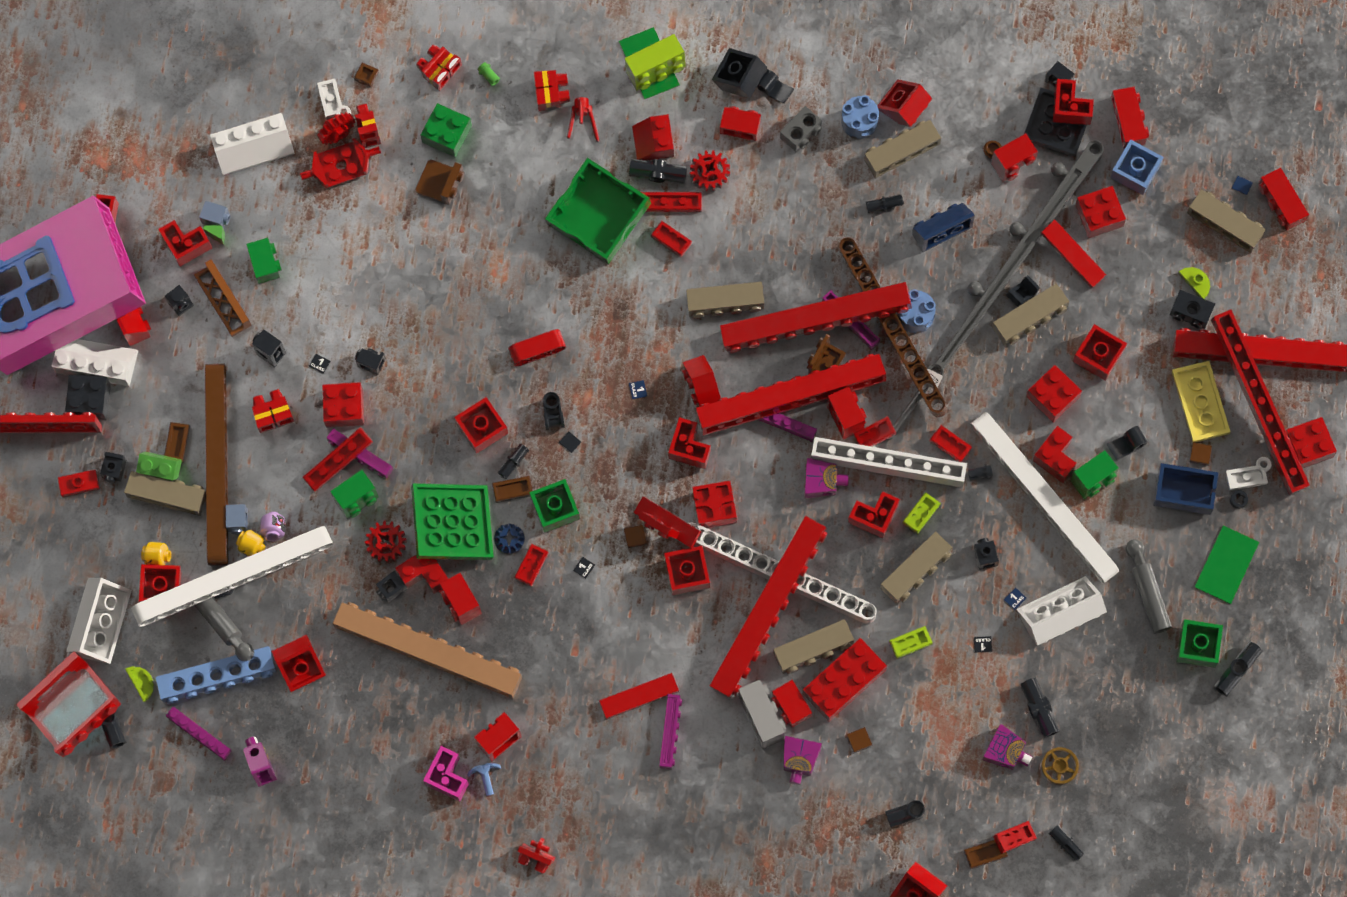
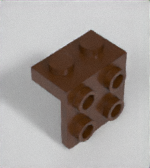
(440, 181)
(825, 356)

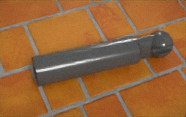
(1148, 588)
(225, 628)

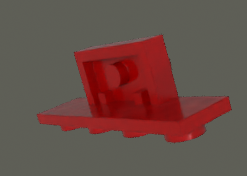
(666, 522)

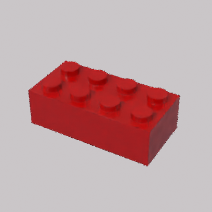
(844, 679)

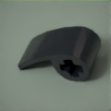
(774, 88)
(1127, 444)

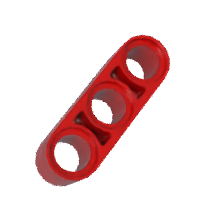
(537, 347)

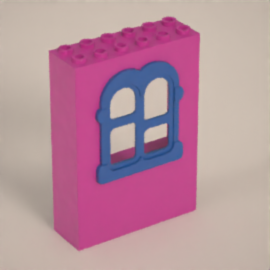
(89, 274)

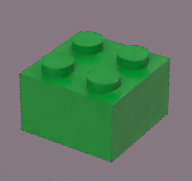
(446, 130)
(1094, 475)
(355, 494)
(554, 505)
(1199, 643)

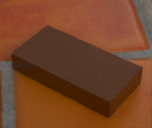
(177, 440)
(512, 489)
(983, 854)

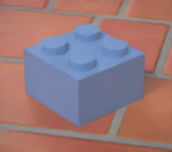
(1136, 167)

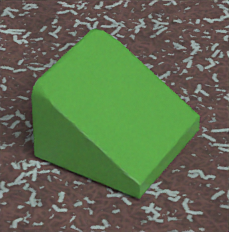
(215, 232)

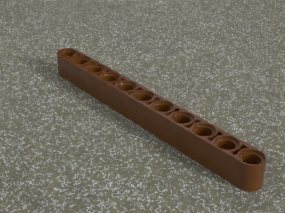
(896, 334)
(216, 464)

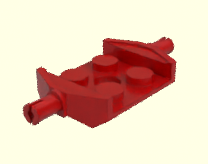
(352, 154)

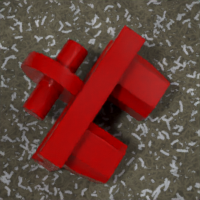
(528, 852)

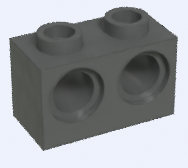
(797, 126)

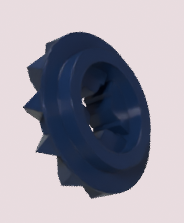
(516, 543)

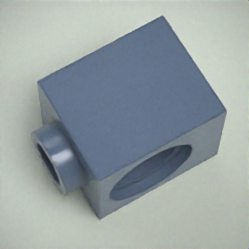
(214, 214)
(236, 518)

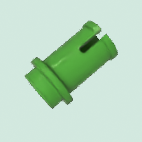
(485, 70)

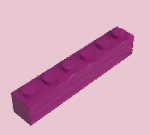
(858, 327)
(791, 425)
(365, 458)
(198, 733)
(669, 734)

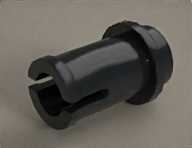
(980, 472)

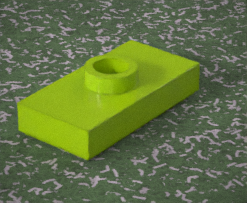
(921, 513)
(910, 642)

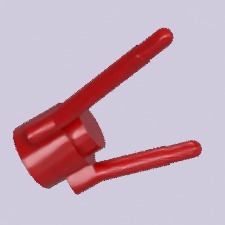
(581, 108)

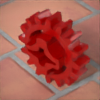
(336, 128)
(707, 178)
(391, 535)

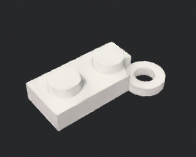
(331, 98)
(1248, 476)

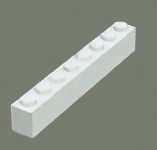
(889, 462)

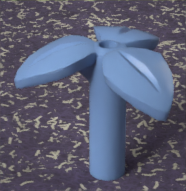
(483, 770)

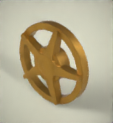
(1060, 765)

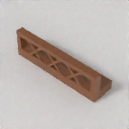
(231, 300)

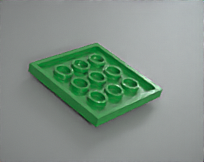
(452, 521)

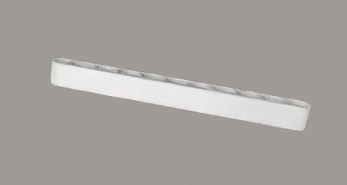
(1044, 497)
(231, 576)
(803, 588)

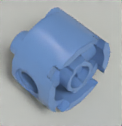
(860, 117)
(922, 312)

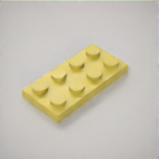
(1200, 401)

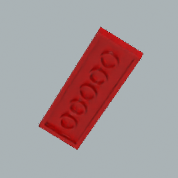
(50, 423)

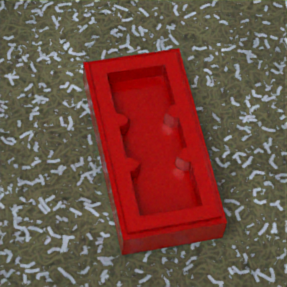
(671, 239)
(875, 433)
(950, 443)
(78, 483)
(531, 565)
(1014, 837)

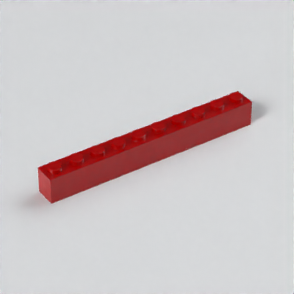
(816, 317)
(1265, 350)
(790, 394)
(1260, 402)
(768, 606)

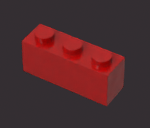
(1129, 116)
(1283, 199)

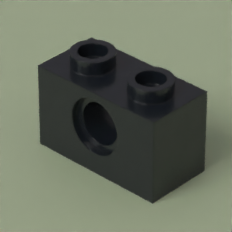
(1202, 307)
(268, 347)

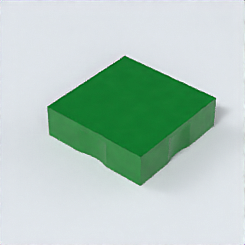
(598, 211)

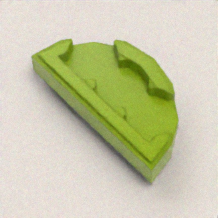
(1196, 280)
(142, 681)

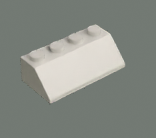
(252, 144)
(96, 359)
(1062, 610)
(99, 620)

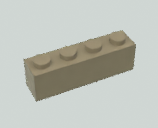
(902, 148)
(1226, 221)
(725, 299)
(1030, 315)
(166, 493)
(916, 568)
(813, 647)

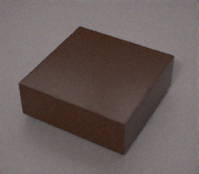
(366, 74)
(1200, 454)
(635, 536)
(859, 740)

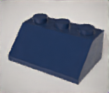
(943, 226)

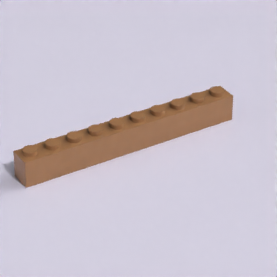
(427, 650)

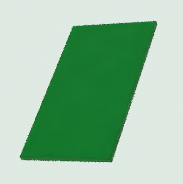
(638, 42)
(1226, 564)

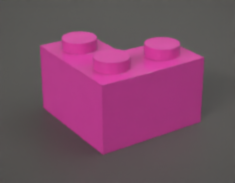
(441, 776)

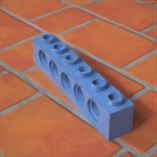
(205, 671)

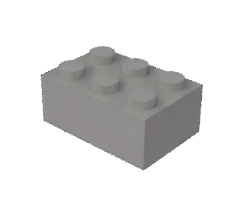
(762, 713)

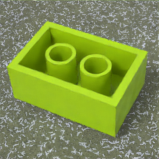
(655, 62)

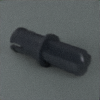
(884, 203)
(513, 461)
(1066, 843)

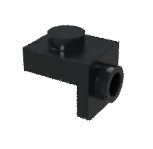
(1023, 291)

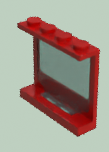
(69, 704)

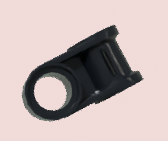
(553, 414)

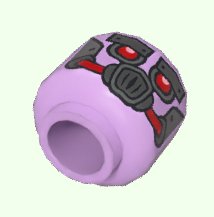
(272, 526)

